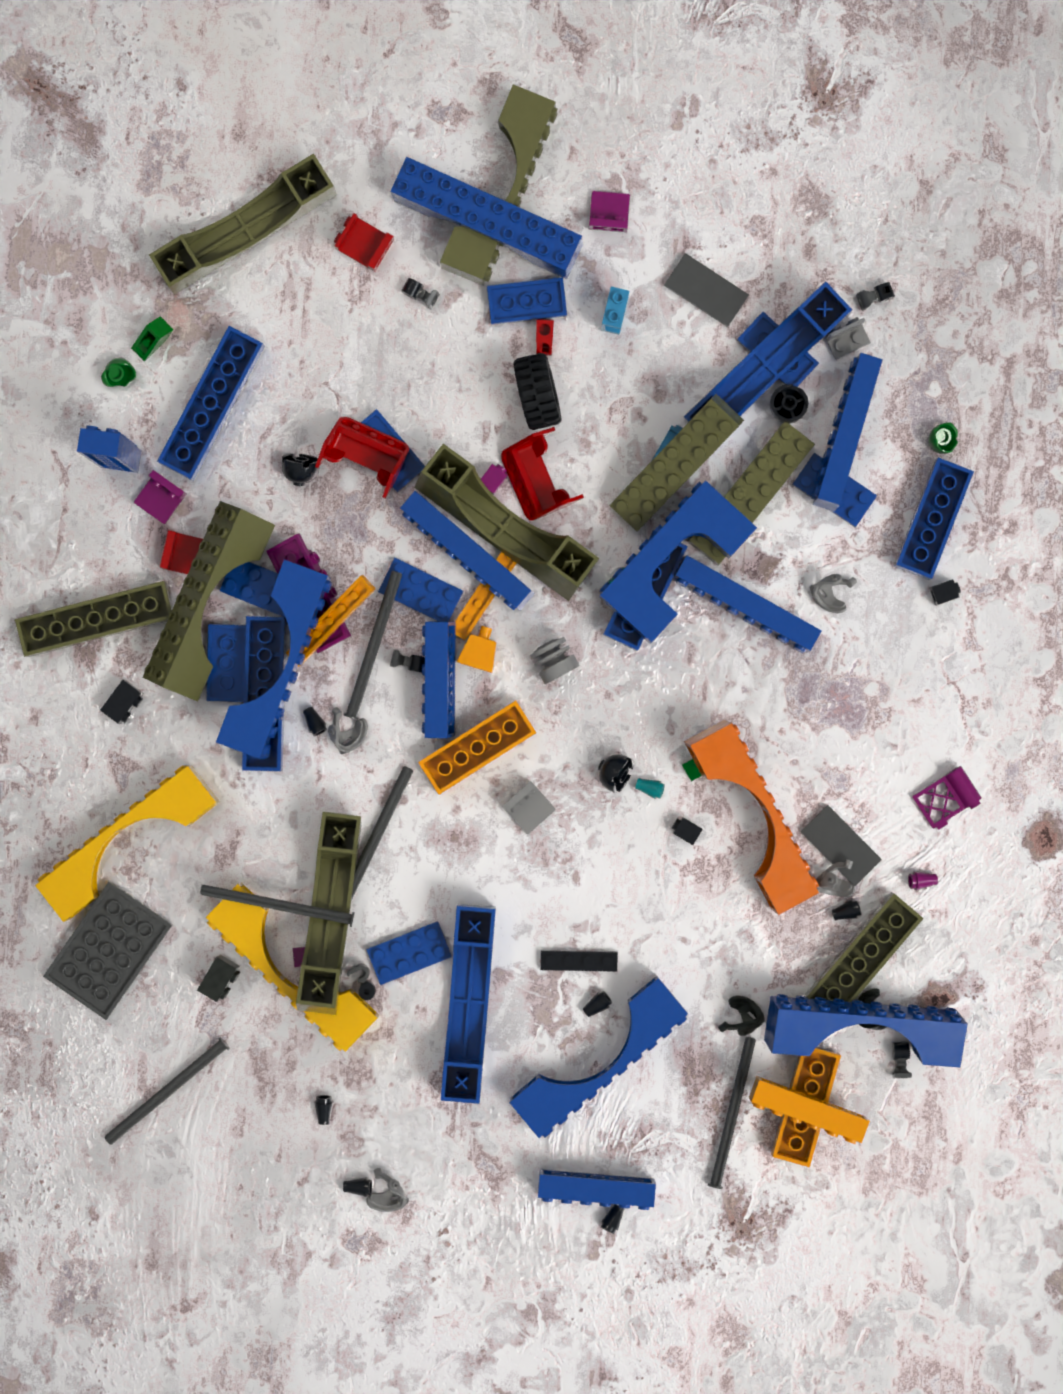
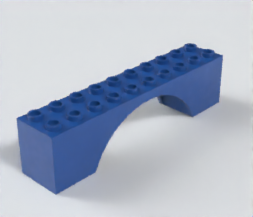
(455, 201)
(779, 351)
(253, 724)
(468, 1003)
(801, 1024)
(549, 1101)

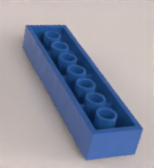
(211, 403)
(847, 431)
(109, 449)
(471, 554)
(747, 604)
(263, 667)

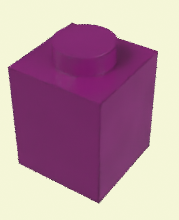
(494, 478)

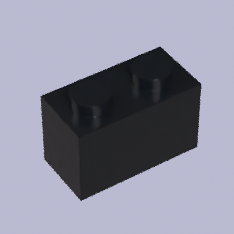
(122, 702)

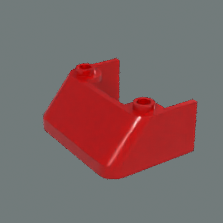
(367, 448)
(532, 479)

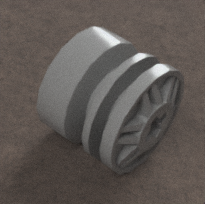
(554, 660)

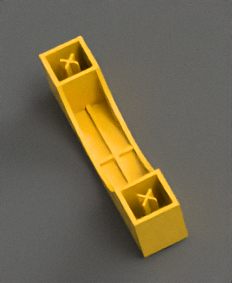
(74, 881)
(245, 928)

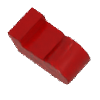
(544, 336)

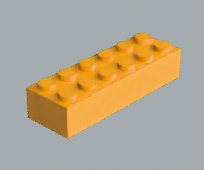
(477, 747)
(814, 1077)
(808, 1109)

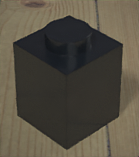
(945, 592)
(686, 830)

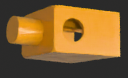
(479, 651)

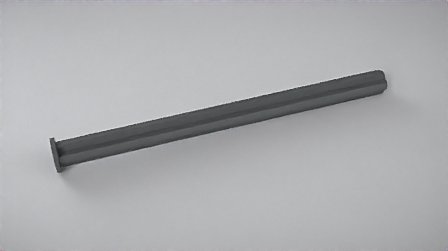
(373, 646)
(381, 826)
(277, 904)
(166, 1091)
(732, 1113)

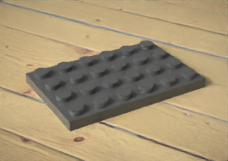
(107, 950)

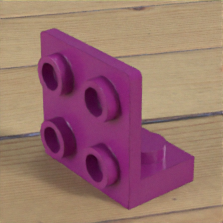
(609, 211)
(160, 497)

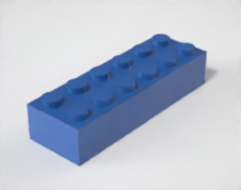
(933, 518)
(619, 629)
(439, 679)
(596, 1188)

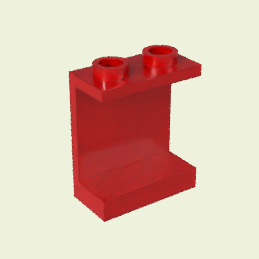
(363, 242)
(179, 552)

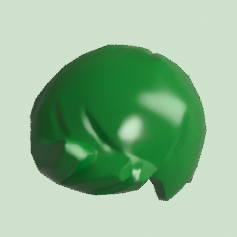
(118, 373)
(943, 438)

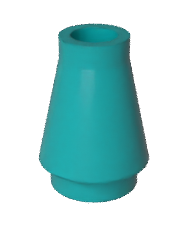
(650, 787)

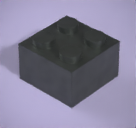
(218, 978)

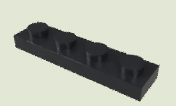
(579, 961)

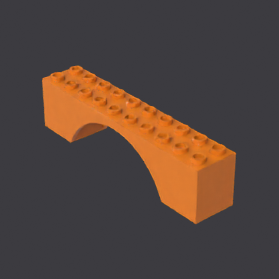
(783, 872)

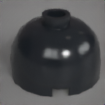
(788, 403)
(299, 469)
(614, 772)

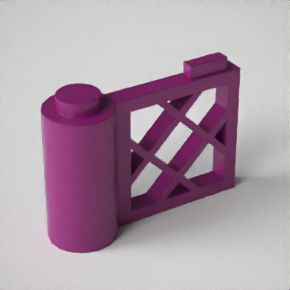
(962, 791)

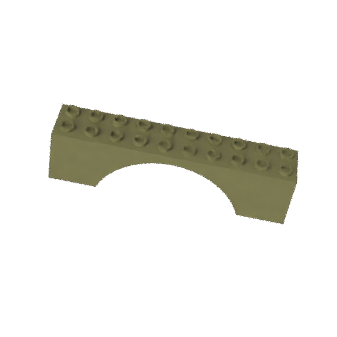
(526, 125)
(283, 202)
(549, 557)
(179, 655)
(333, 891)

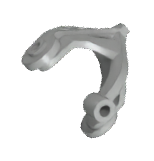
(830, 602)
(356, 734)
(832, 885)
(382, 1202)

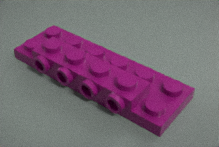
(296, 551)

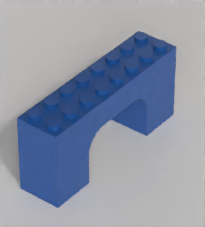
(701, 515)

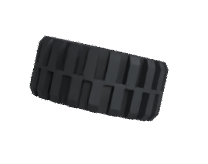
(537, 391)

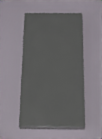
(706, 290)
(839, 842)

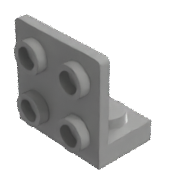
(847, 339)
(529, 807)

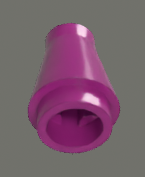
(921, 880)

